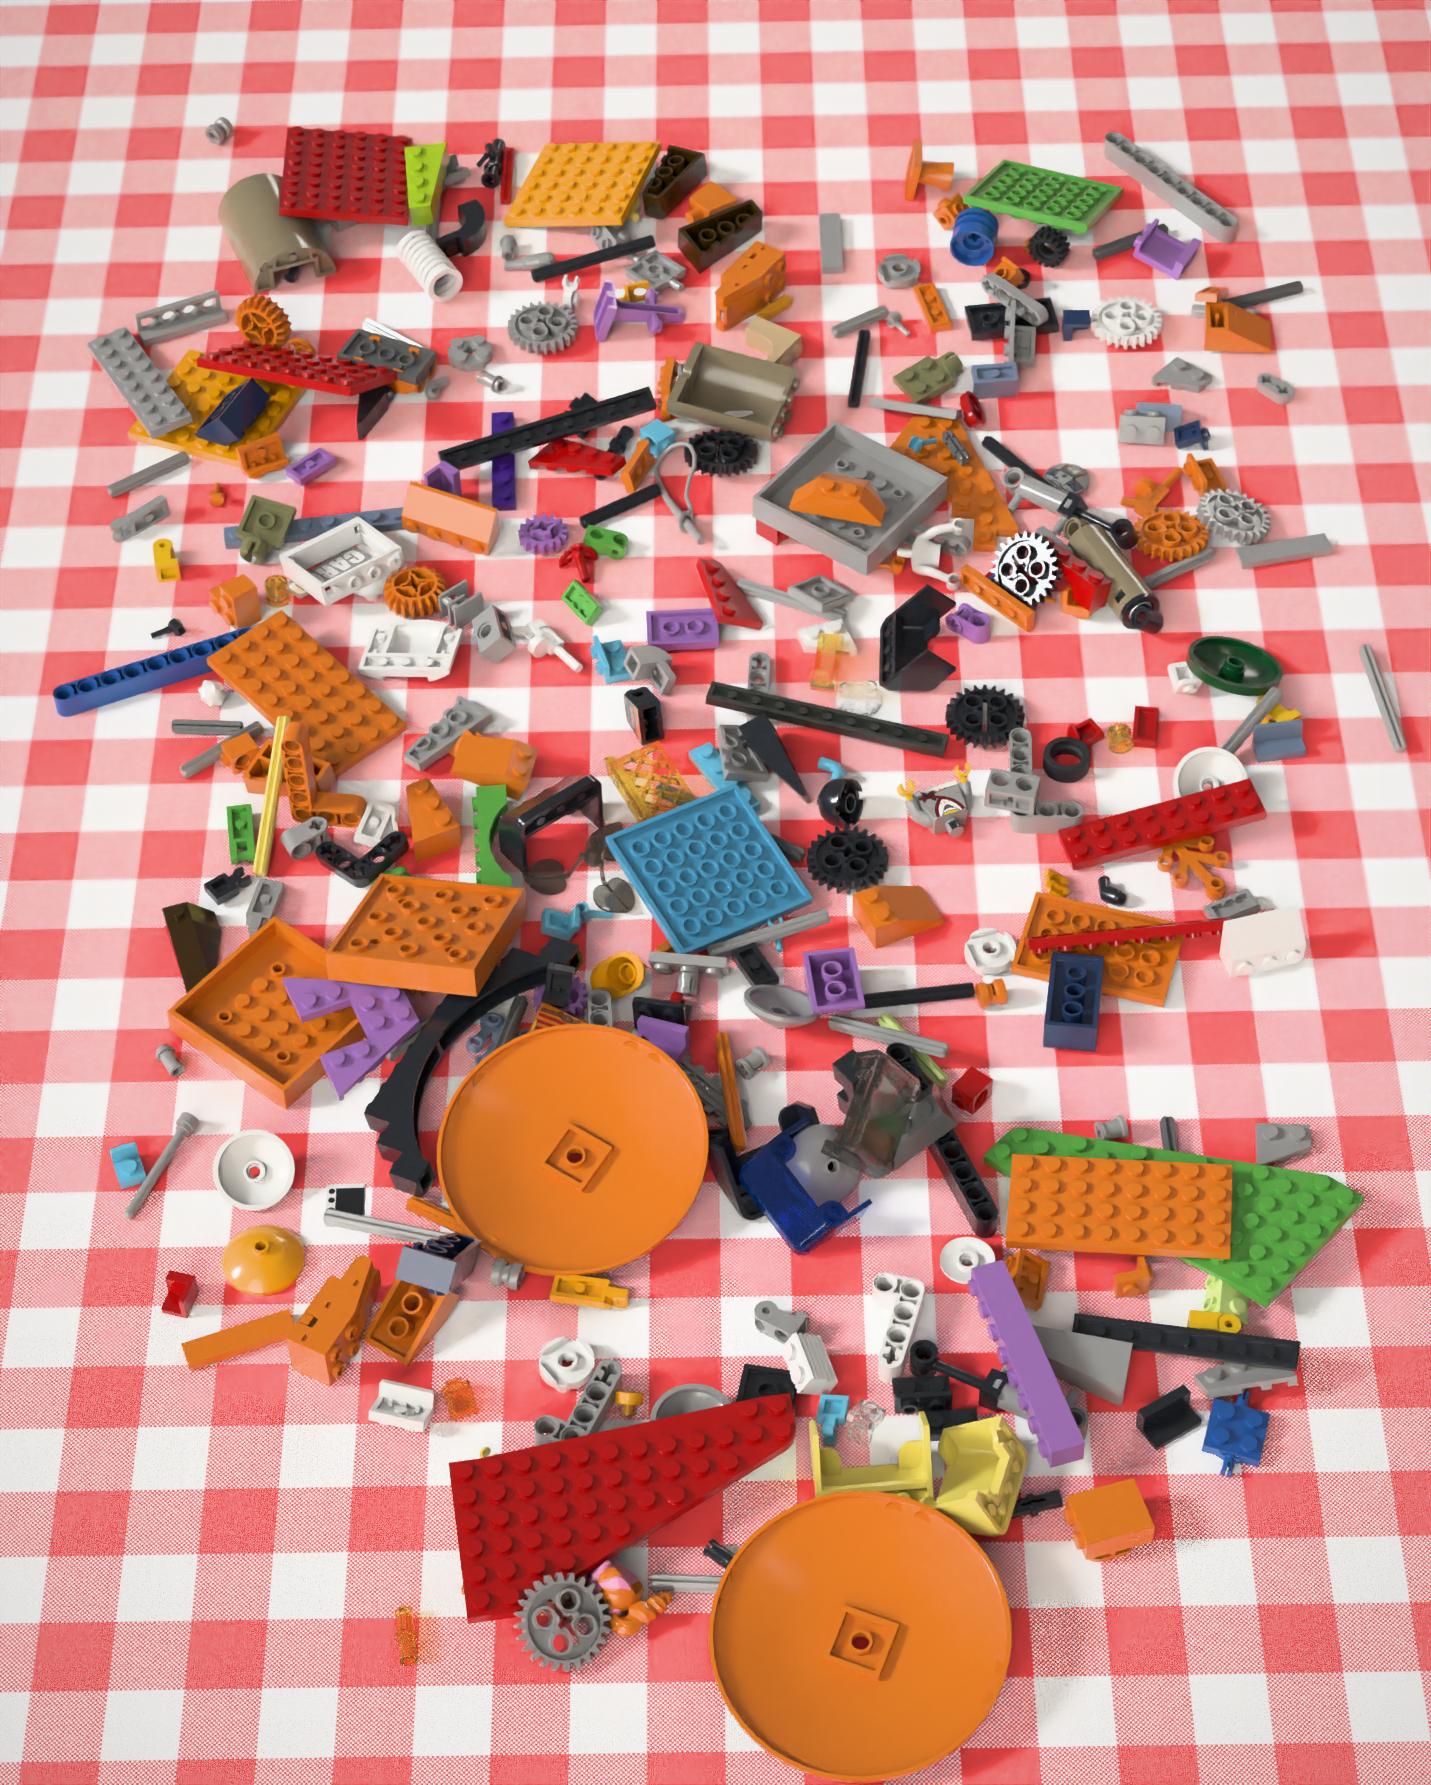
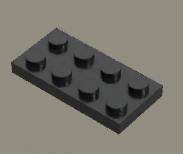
(989, 322)

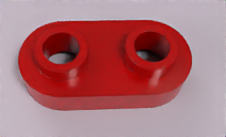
(972, 410)

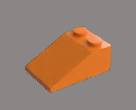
(495, 762)
(894, 913)
(408, 1320)

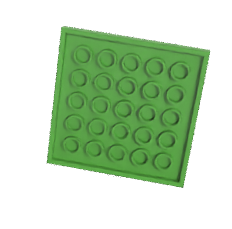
(1043, 196)

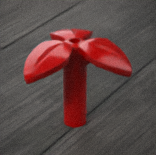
(579, 553)

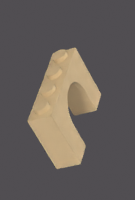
(773, 340)

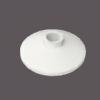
(964, 1252)

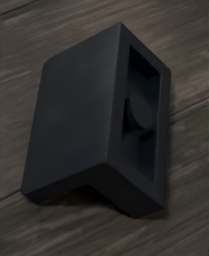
(1167, 1418)

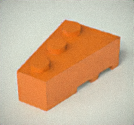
(257, 773)
(431, 821)

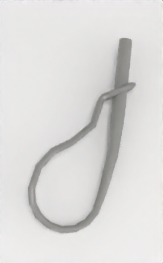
(684, 518)

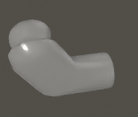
(433, 388)

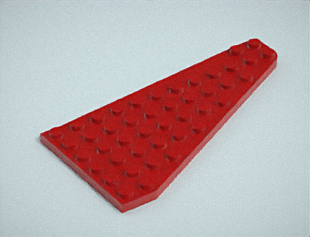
(598, 1494)

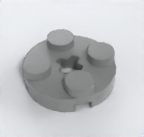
(907, 277)
(460, 348)

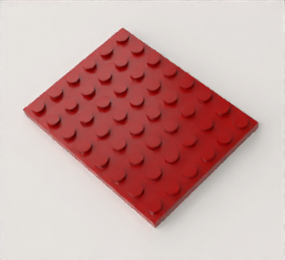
(345, 176)

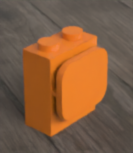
(1109, 1520)

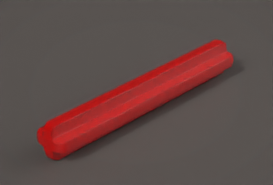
(507, 175)

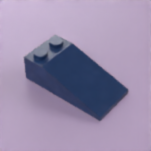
(1073, 1002)

